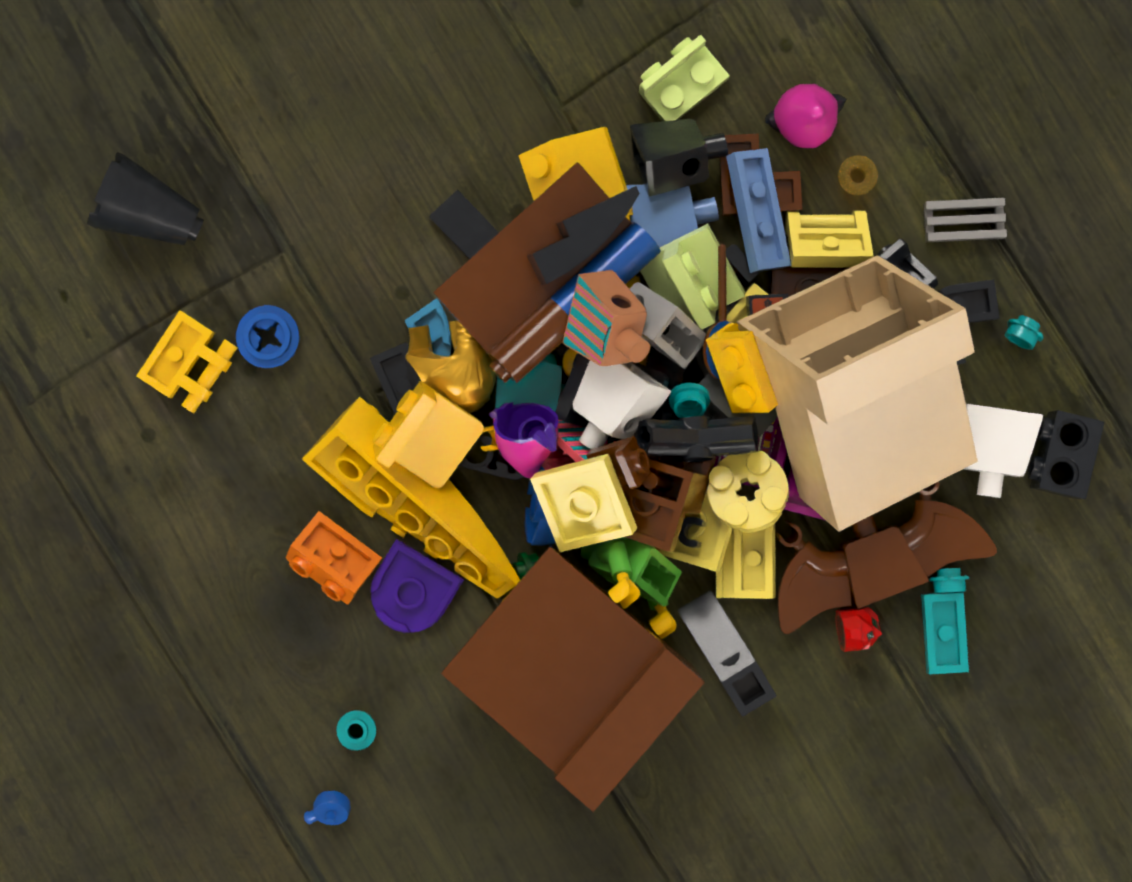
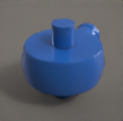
(329, 808)

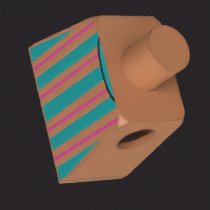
(606, 320)

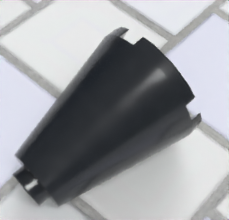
(142, 205)

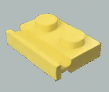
(748, 566)

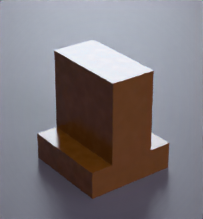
(573, 677)

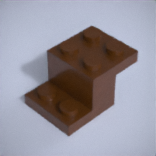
(665, 498)

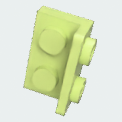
(682, 80)

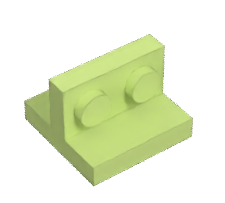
(688, 276)

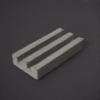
(998, 218)

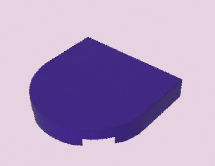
(411, 589)

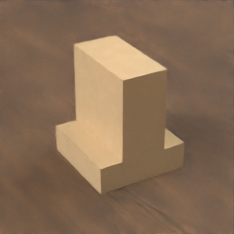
(867, 388)

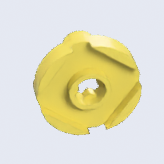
(737, 511)

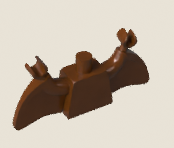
(876, 561)

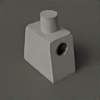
(684, 335)

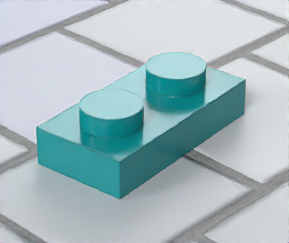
(945, 633)

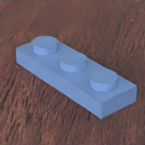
(758, 210)

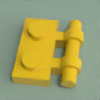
(177, 354)

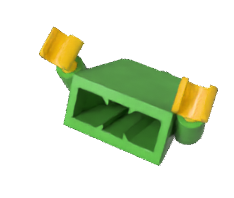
(636, 572)

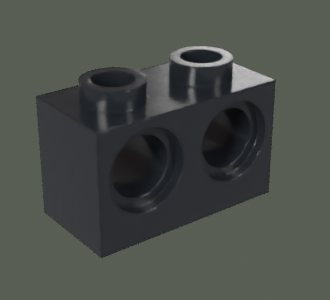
(1077, 458)

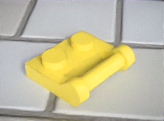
(828, 240)

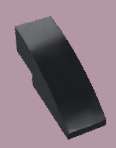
(581, 236)

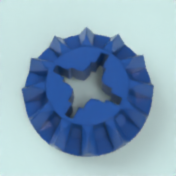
(265, 318)

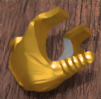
(458, 377)

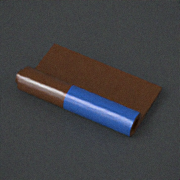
(500, 294)

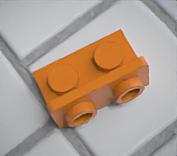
(332, 558)

